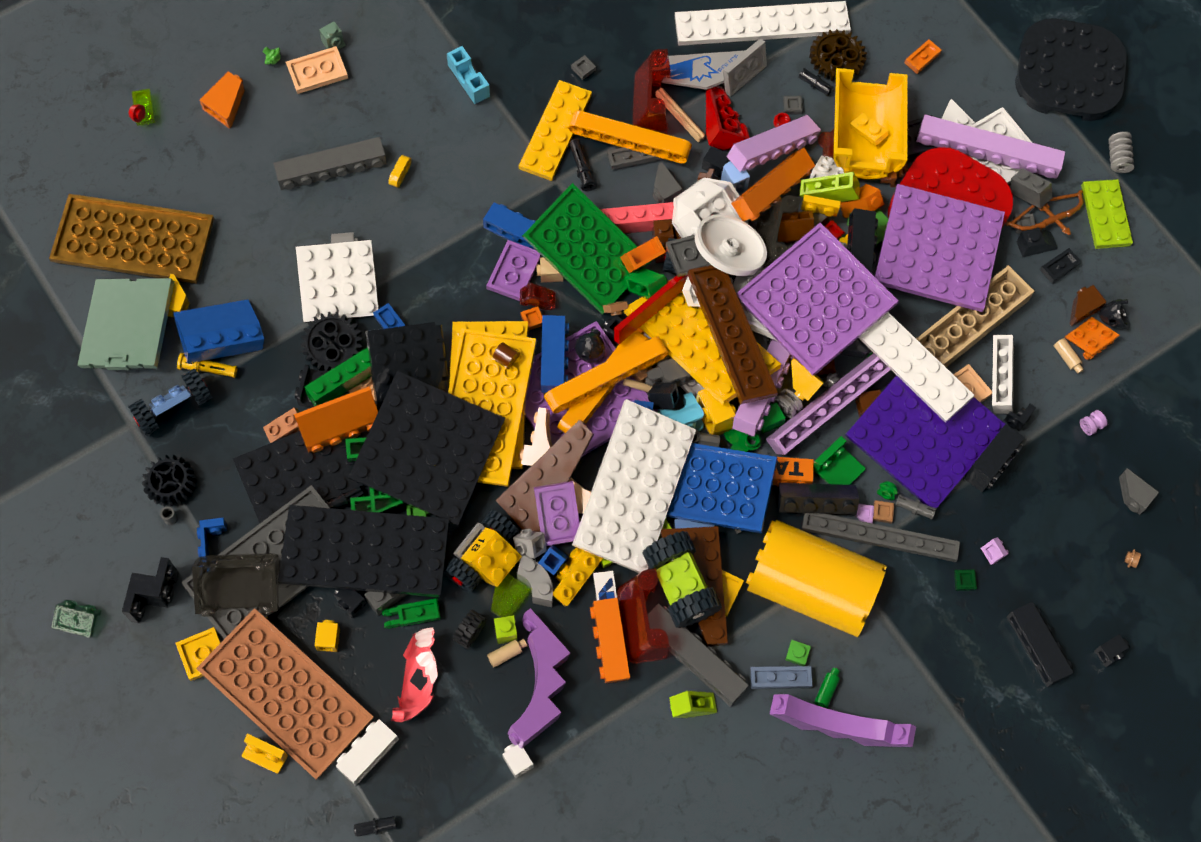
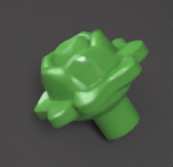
(272, 55)

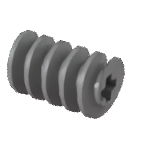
(1121, 153)

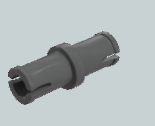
(915, 506)

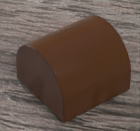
(505, 355)

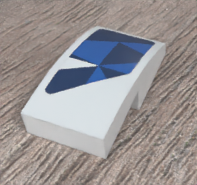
(604, 585)

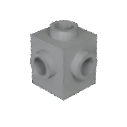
(530, 543)

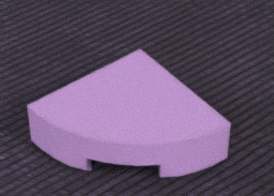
(865, 513)

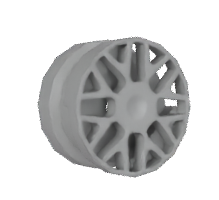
(788, 403)

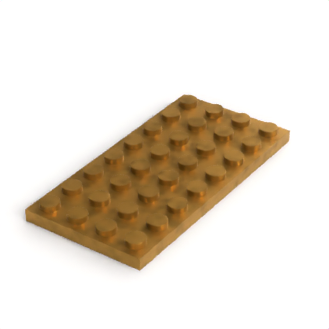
(132, 238)

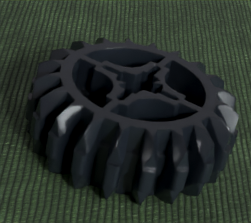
(181, 489)

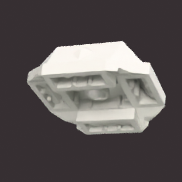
(700, 201)

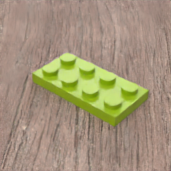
(1106, 214)

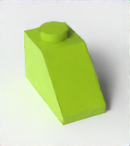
(692, 704)

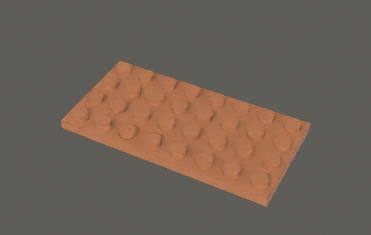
(285, 693)

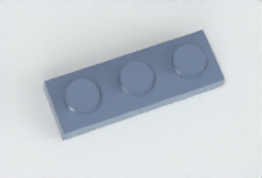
(781, 677)

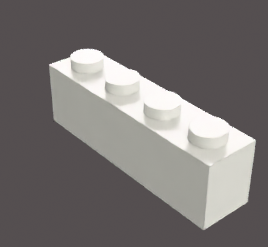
(1003, 374)

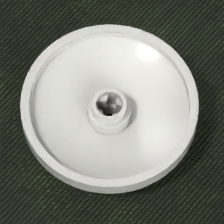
(730, 245)

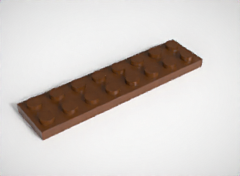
(732, 334)

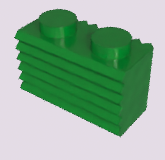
(645, 282)

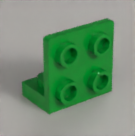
(838, 465)

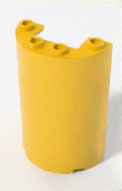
(884, 105)
(816, 577)

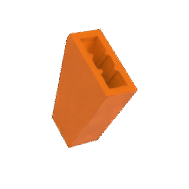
(224, 99)

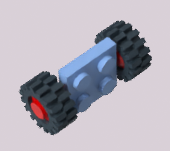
(176, 395)

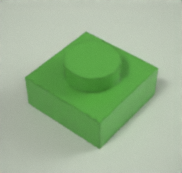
(797, 653)

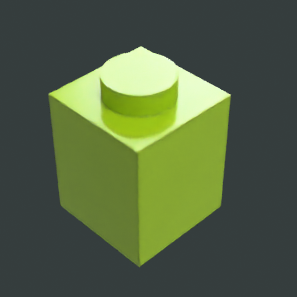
(505, 629)

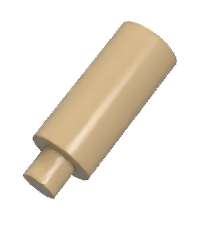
(1069, 355)
(506, 652)

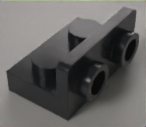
(306, 376)

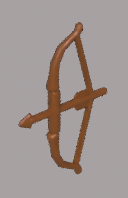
(1053, 218)

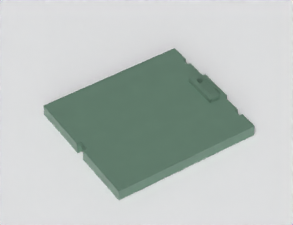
(126, 323)

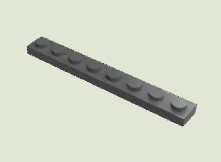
(881, 536)

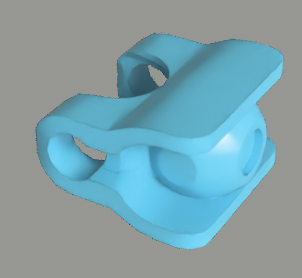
(689, 415)

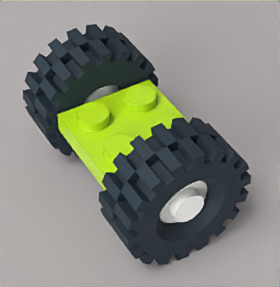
(681, 579)

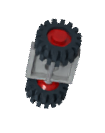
(458, 570)

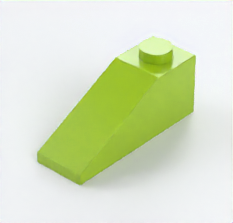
(834, 187)

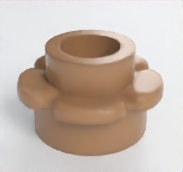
(1132, 558)

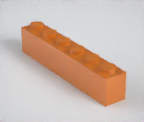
(773, 184)

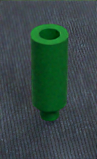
(827, 688)

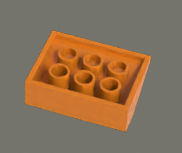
(337, 419)

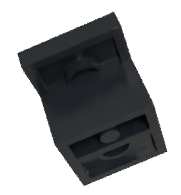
(150, 590)

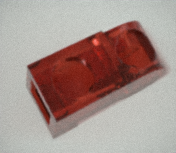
(537, 296)

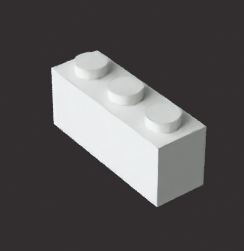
(366, 751)

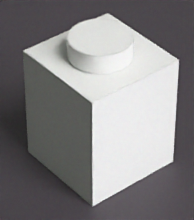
(517, 760)

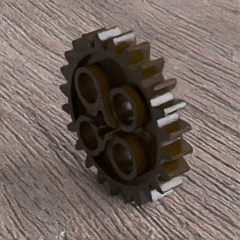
(838, 48)

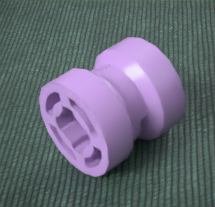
(1093, 422)

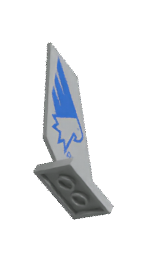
(713, 69)

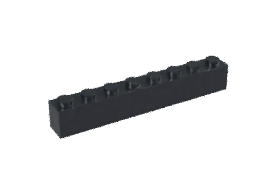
(861, 245)

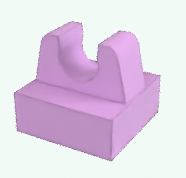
(994, 550)

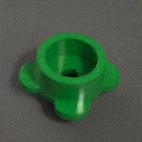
(887, 490)

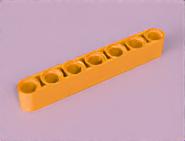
(630, 137)
(606, 374)
(585, 409)

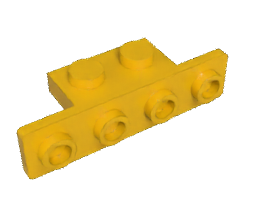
(574, 574)

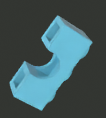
(462, 68)

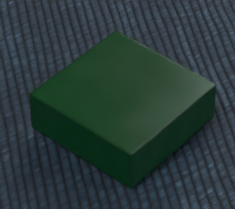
(965, 580)

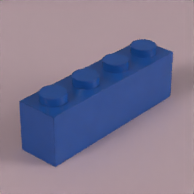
(507, 224)
(553, 352)

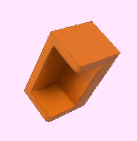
(643, 254)

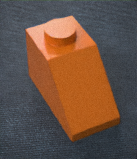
(869, 199)

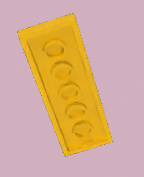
(552, 133)

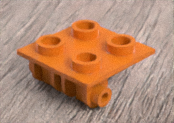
(1092, 337)

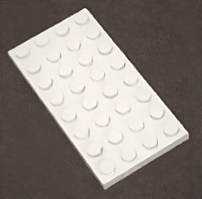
(634, 486)

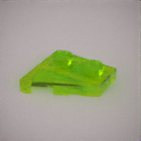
(508, 596)

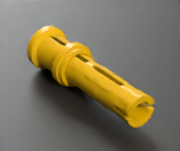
(229, 370)

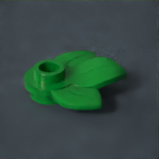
(740, 440)

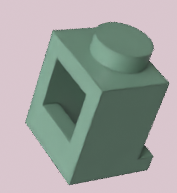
(332, 36)

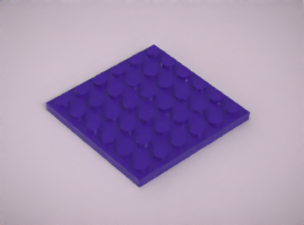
(918, 445)

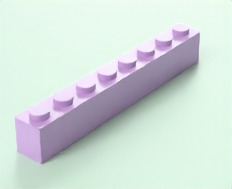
(991, 146)
(827, 404)

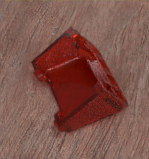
(650, 111)
(640, 641)

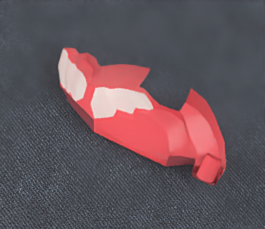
(417, 655)

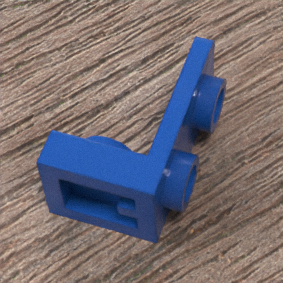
(212, 526)

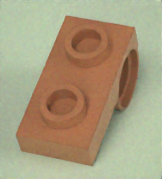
(282, 426)

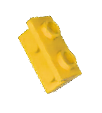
(264, 754)

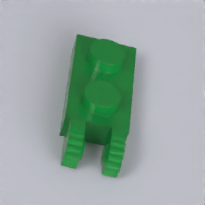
(413, 613)

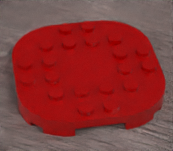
(959, 177)

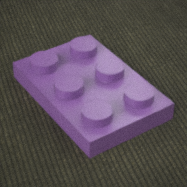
(513, 270)
(557, 512)

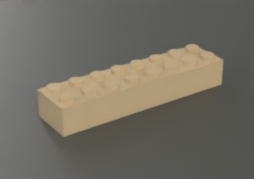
(965, 327)

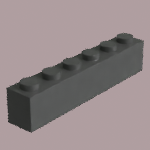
(330, 163)
(698, 658)

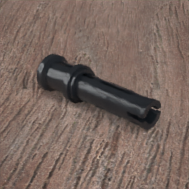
(584, 171)

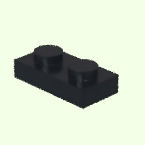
(1060, 265)

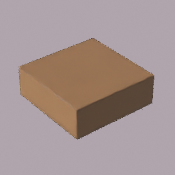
(883, 511)

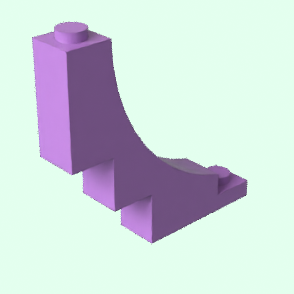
(547, 655)
(841, 725)

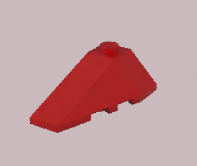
(722, 122)

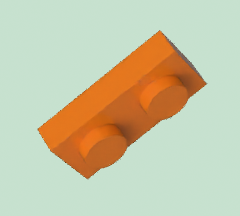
(923, 56)

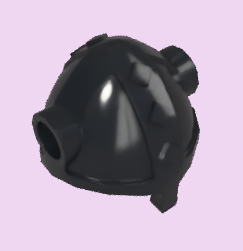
(1115, 314)
(590, 347)

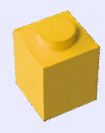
(327, 636)

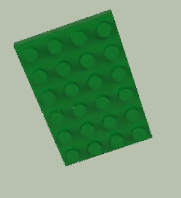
(583, 247)

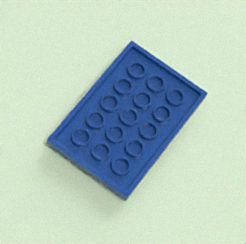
(724, 488)

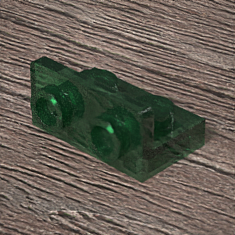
(75, 618)

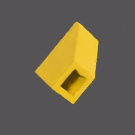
(179, 300)

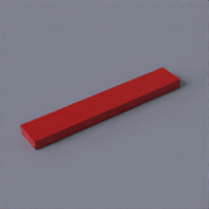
(649, 308)

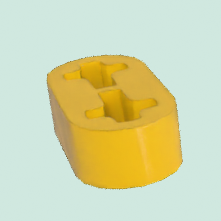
(400, 171)

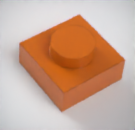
(533, 317)

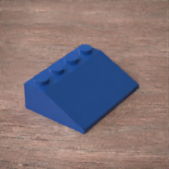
(219, 331)

